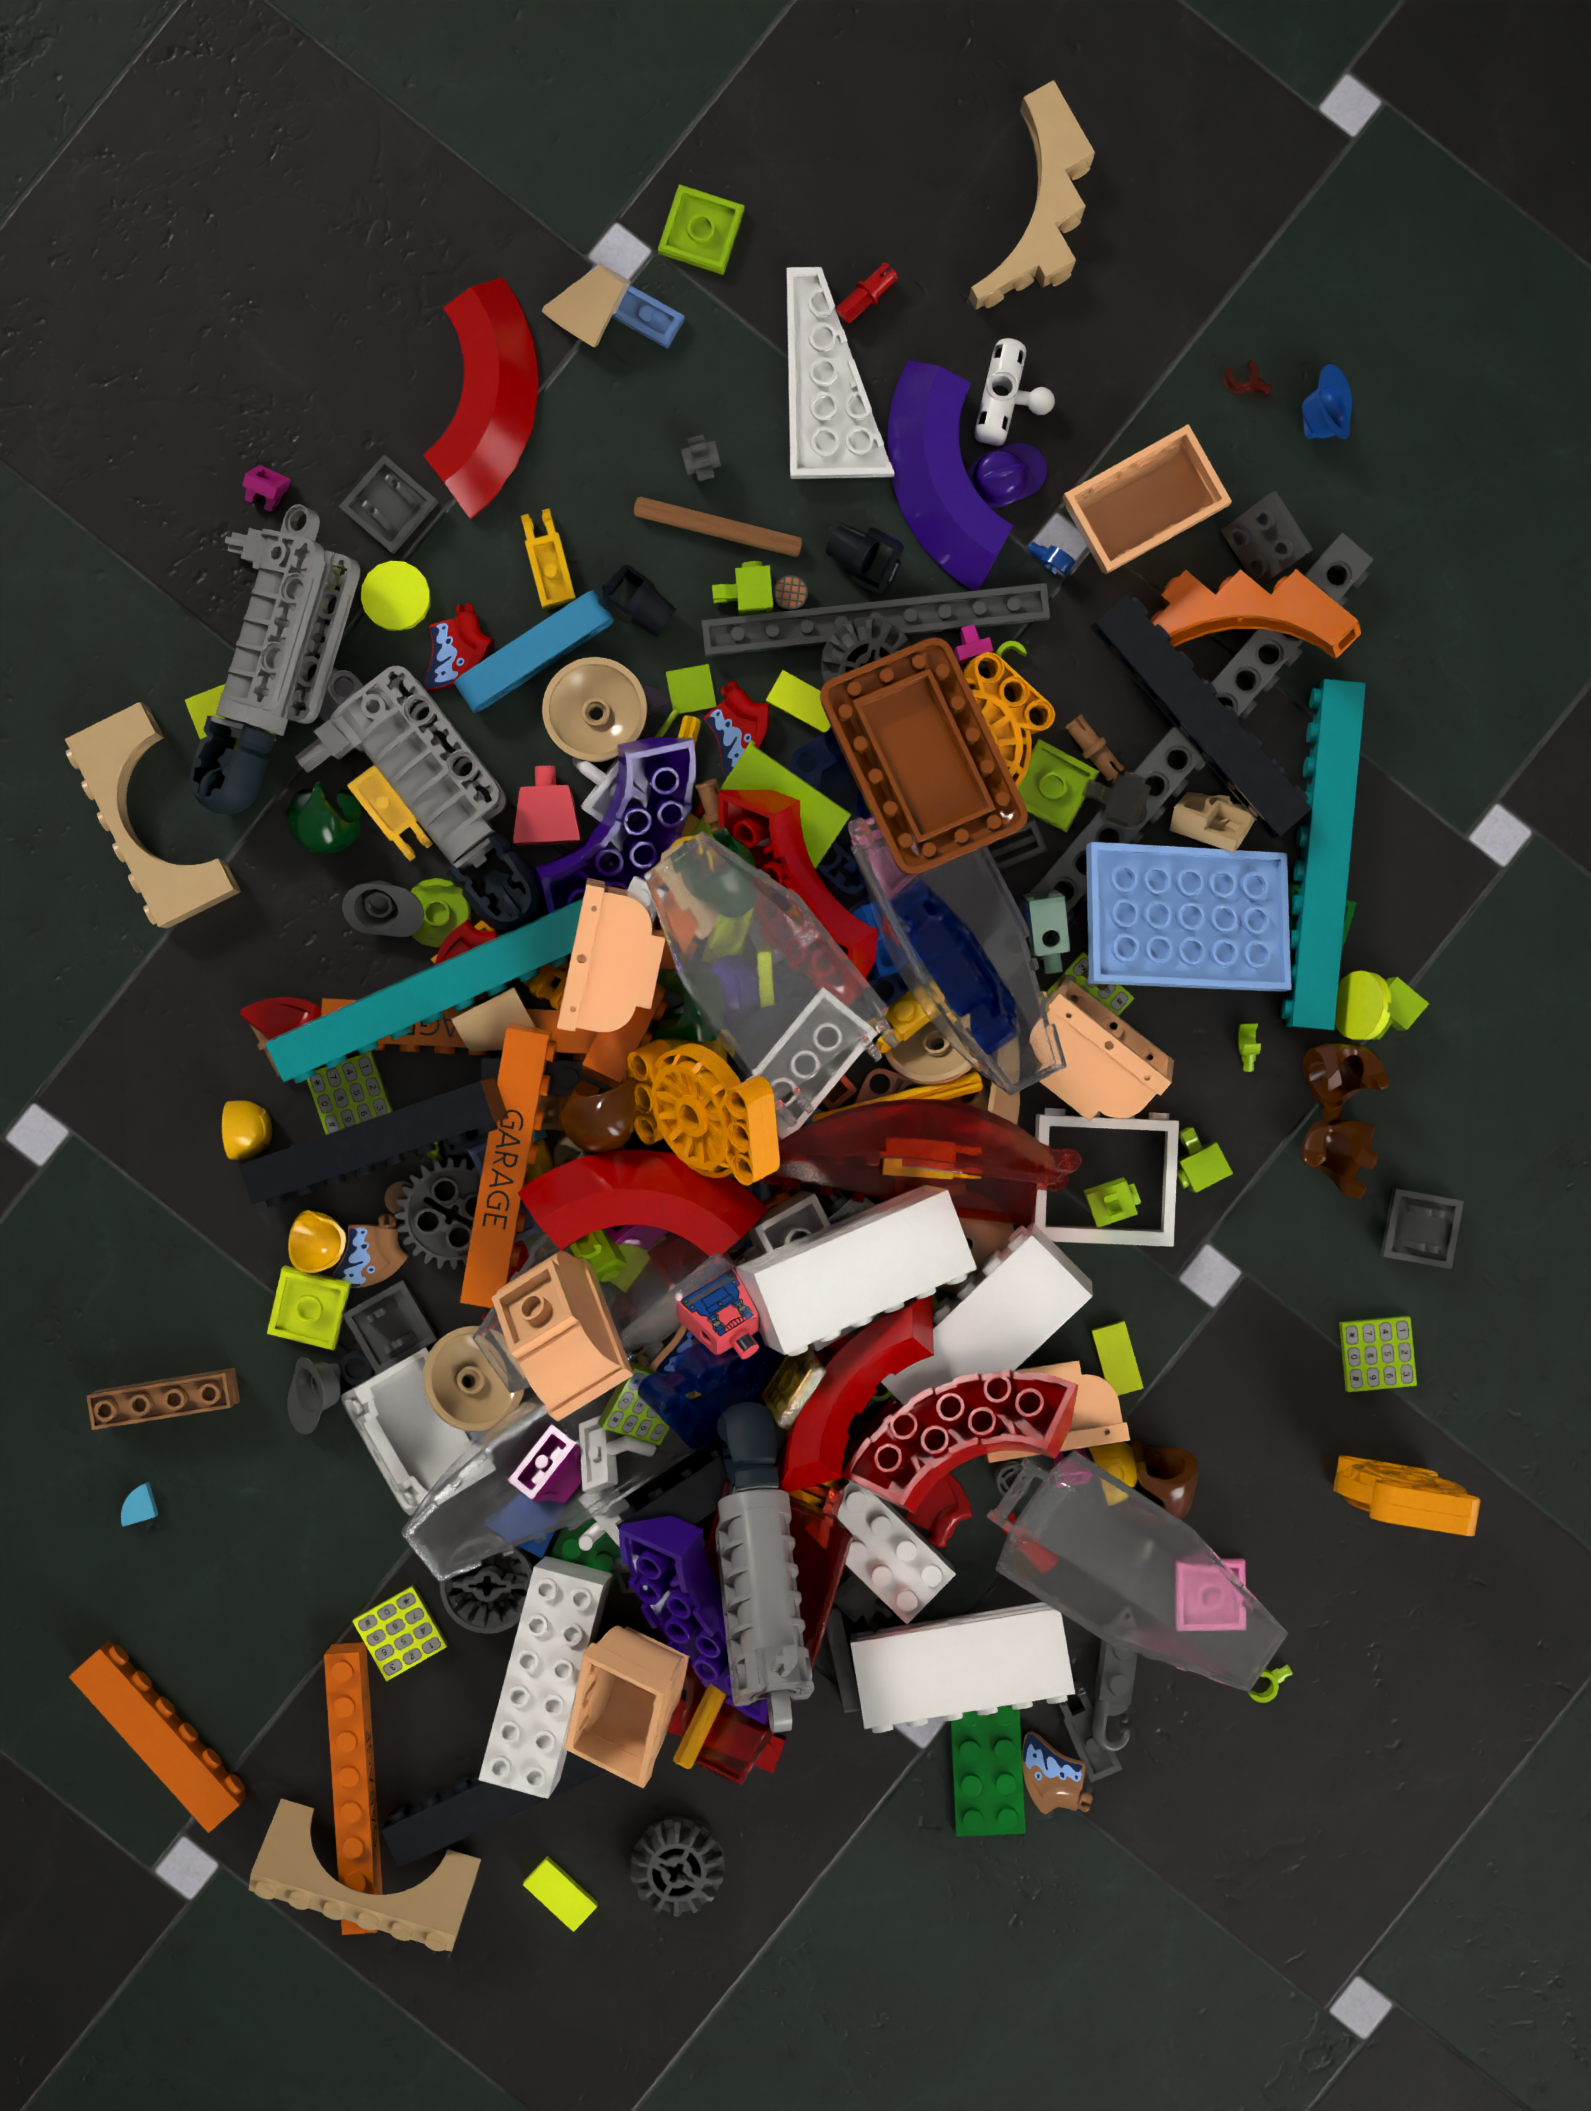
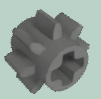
(700, 457)

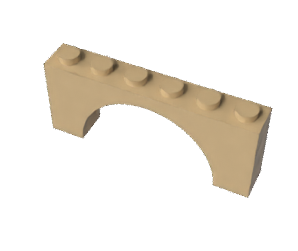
(106, 760)
(293, 1874)

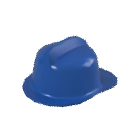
(1329, 406)

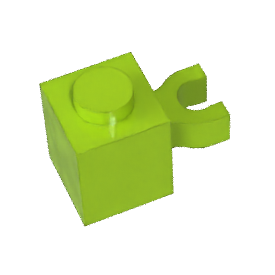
(751, 589)
(1405, 1006)
(1202, 1164)
(1112, 1201)
(601, 1252)

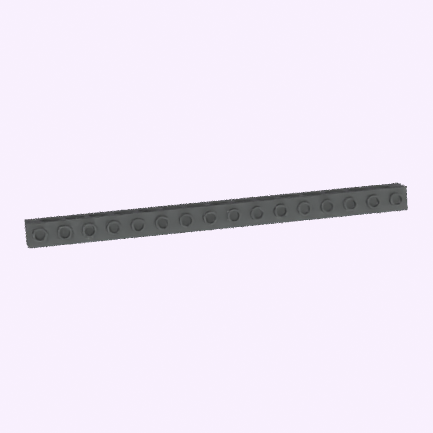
(1342, 557)

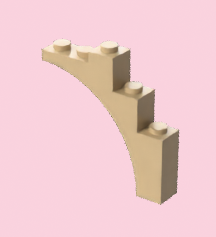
(1060, 154)

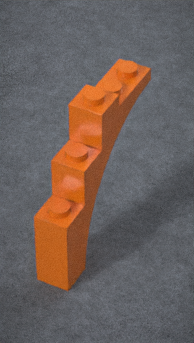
(1293, 609)

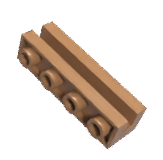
(163, 1398)

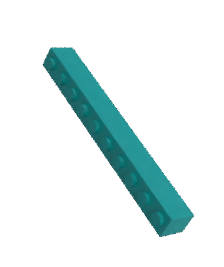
(1324, 854)
(426, 995)

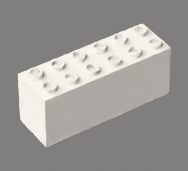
(857, 1269)
(999, 1314)
(961, 1666)
(543, 1675)

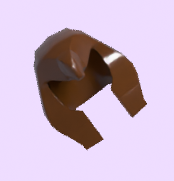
(1340, 1071)
(600, 1120)
(1340, 1151)
(1176, 1476)

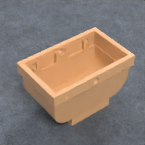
(1146, 499)
(611, 961)
(1105, 1066)
(562, 1333)
(1095, 1415)
(625, 1702)

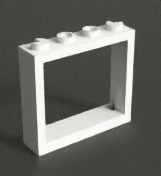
(1106, 1235)

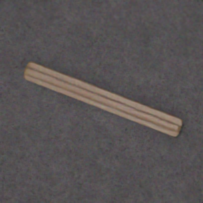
(717, 526)

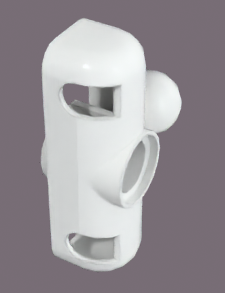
(1007, 373)

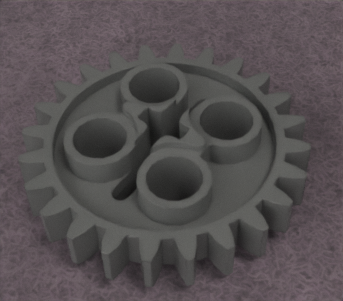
(436, 1240)

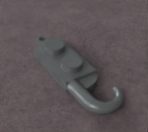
(1112, 1692)

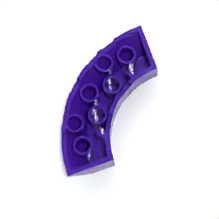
(932, 479)
(639, 825)
(682, 1597)

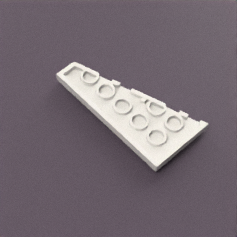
(828, 405)

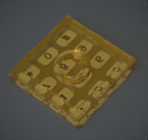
(793, 1386)

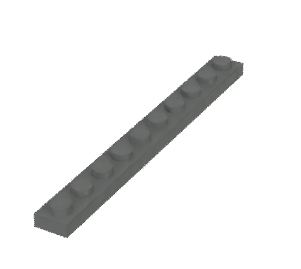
(910, 615)

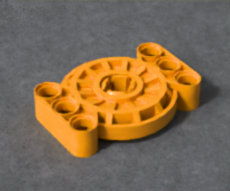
(1006, 719)
(704, 1111)
(1406, 1495)

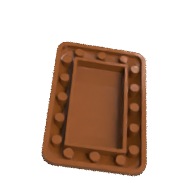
(923, 756)

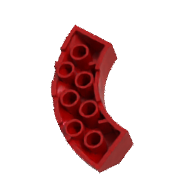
(495, 400)
(773, 832)
(640, 1190)
(959, 1423)
(819, 1435)

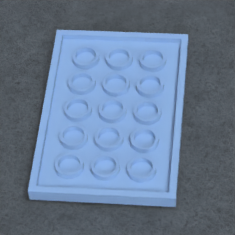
(1187, 917)

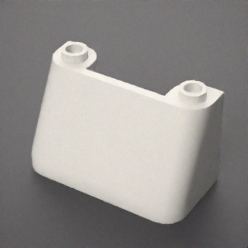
(404, 1431)

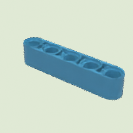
(533, 651)

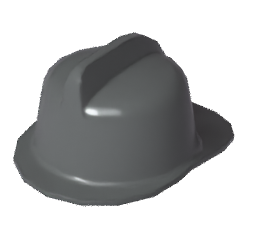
(383, 909)
(311, 1392)

